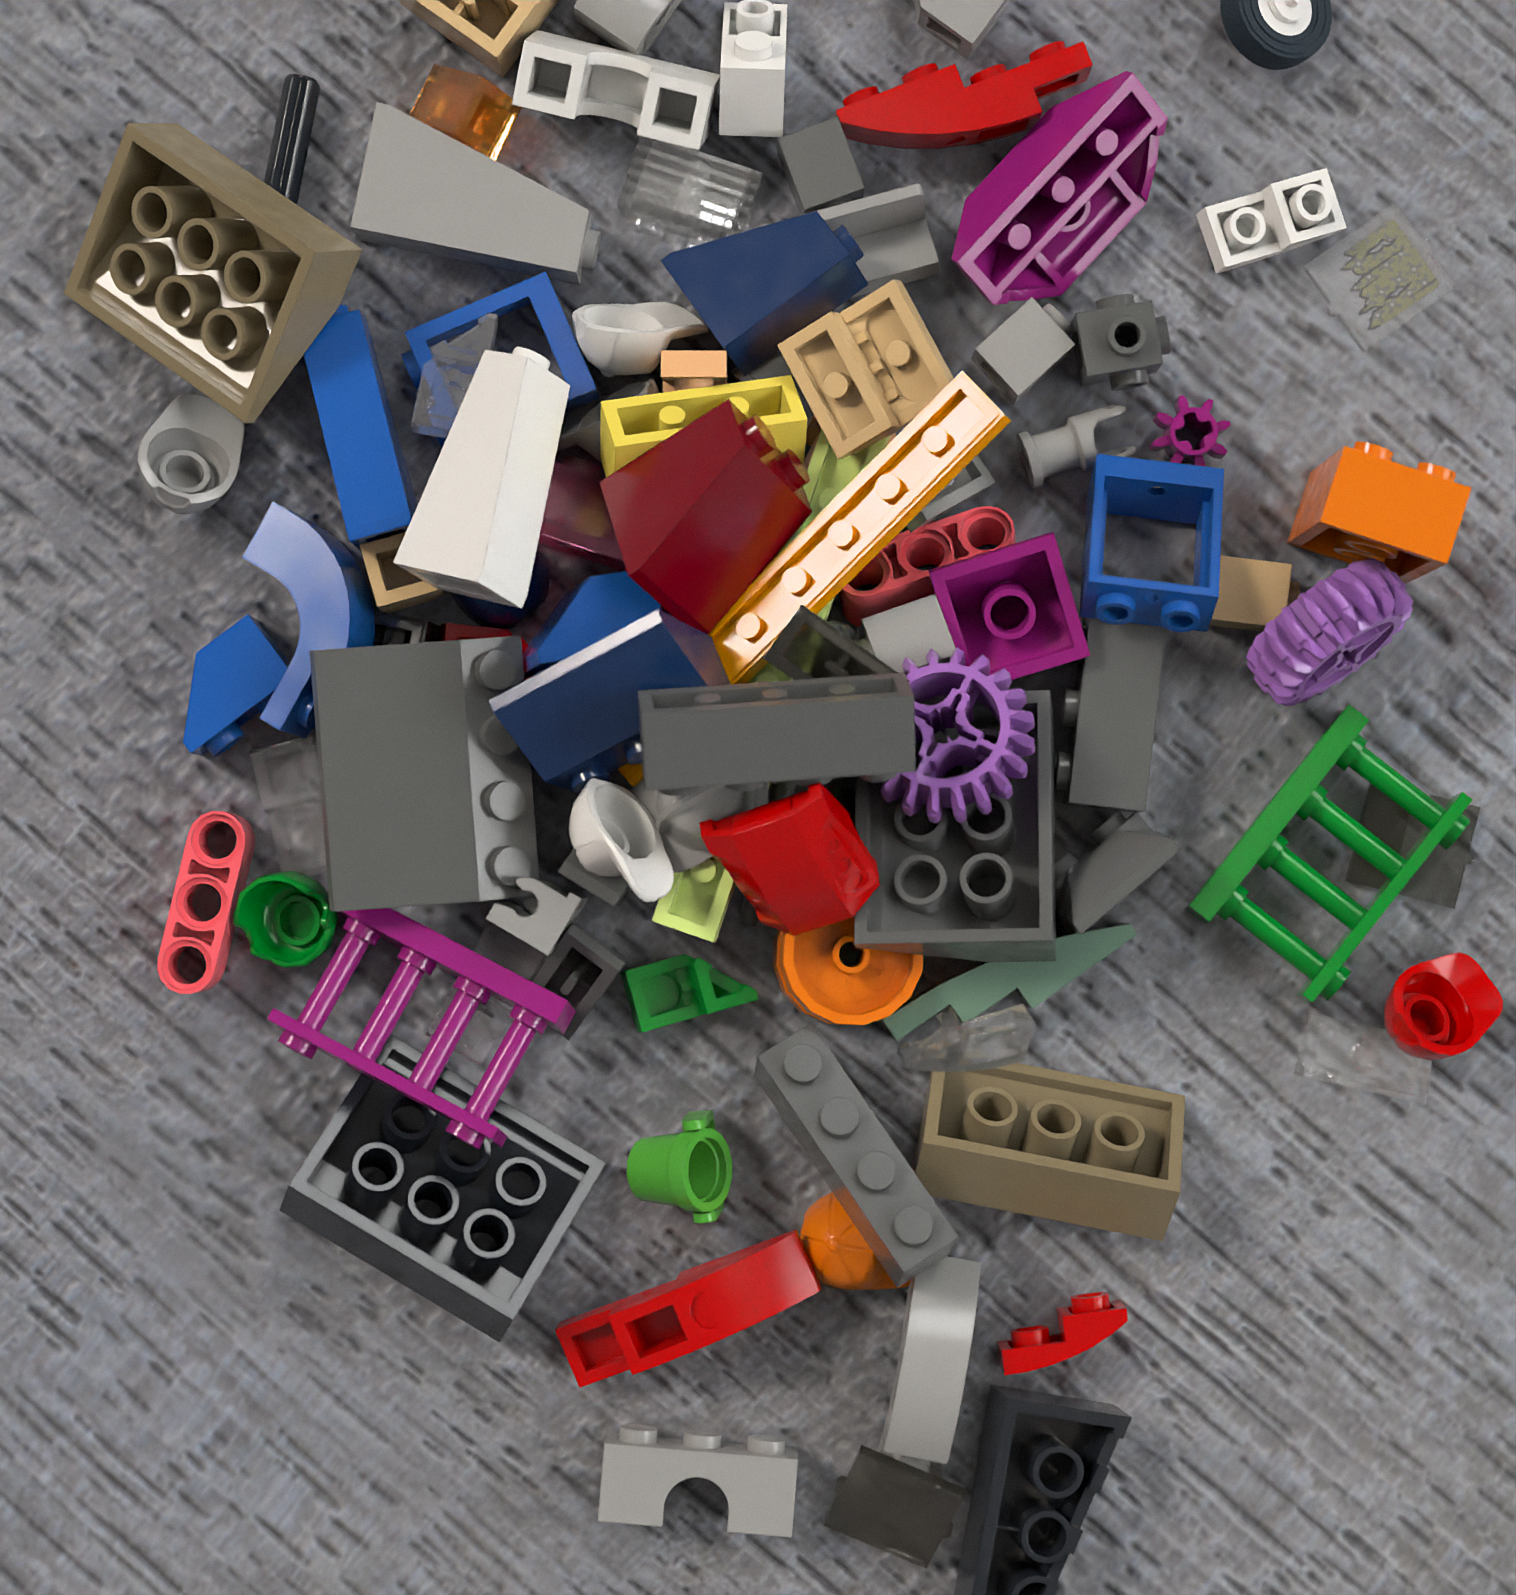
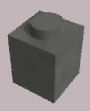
(820, 166)

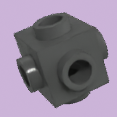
(1103, 359)

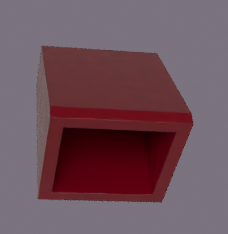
(706, 512)

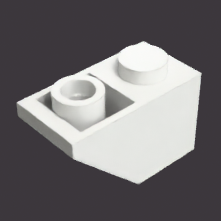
(752, 69)

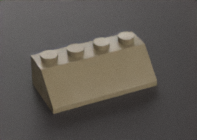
(1053, 1147)

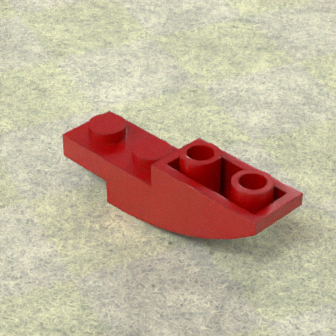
(939, 112)
(689, 1311)

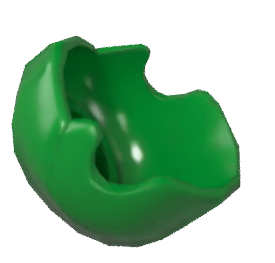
(286, 918)

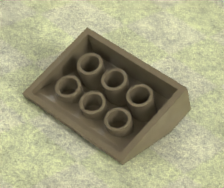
(208, 267)

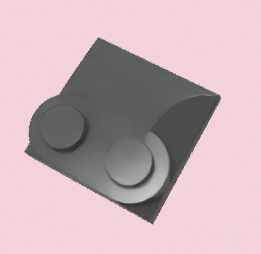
(1108, 871)

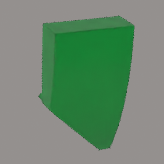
(679, 991)

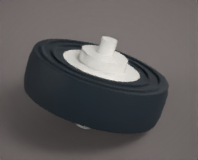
(1277, 31)

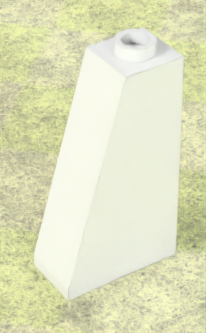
(490, 483)

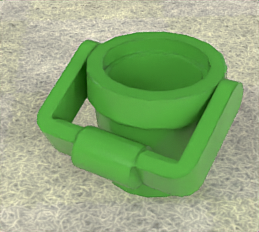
(684, 1168)

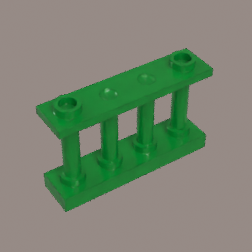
(1306, 798)

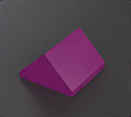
(1012, 607)

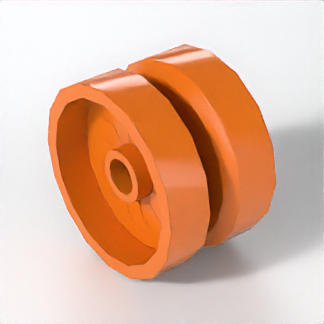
(841, 994)

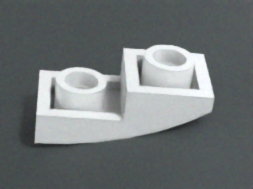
(1271, 220)

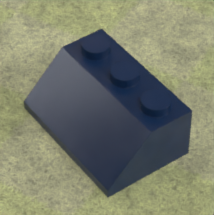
(584, 711)

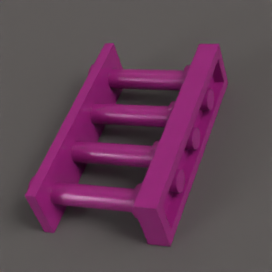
(475, 984)

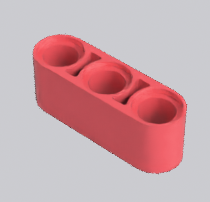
(934, 543)
(183, 925)

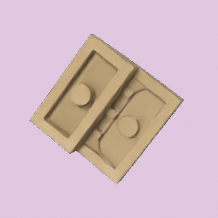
(867, 368)

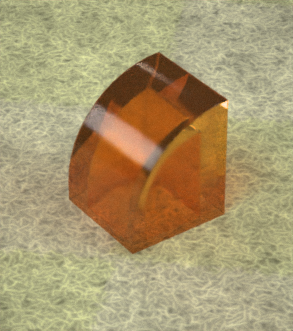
(466, 109)

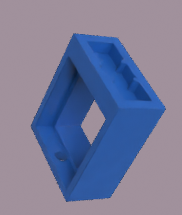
(552, 319)
(1186, 496)

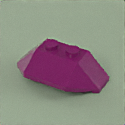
(1061, 193)

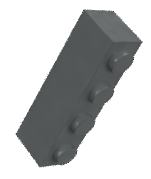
(776, 733)
(854, 1155)

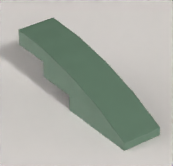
(986, 983)

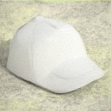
(630, 336)
(619, 837)

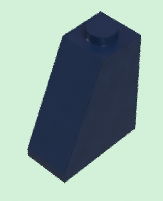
(768, 283)

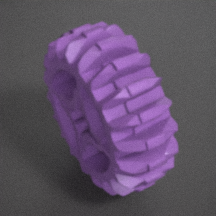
(1329, 632)
(990, 760)

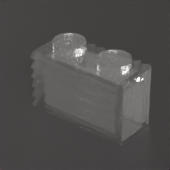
(687, 193)

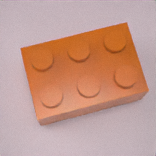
(1373, 508)

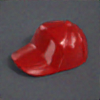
(1441, 1007)

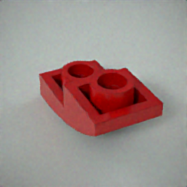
(1081, 1327)

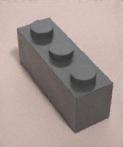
(1112, 717)

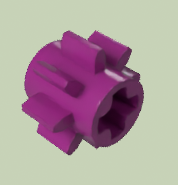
(1197, 420)

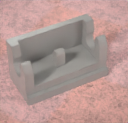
(552, 917)

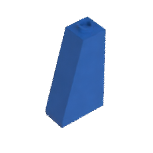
(359, 430)

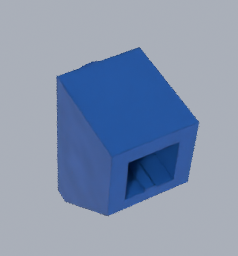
(231, 686)

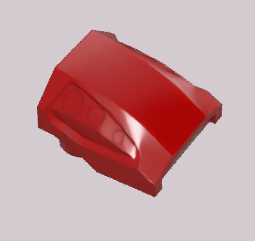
(796, 860)

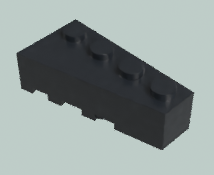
(1033, 1488)

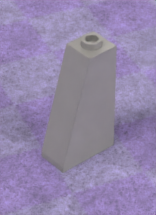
(460, 205)

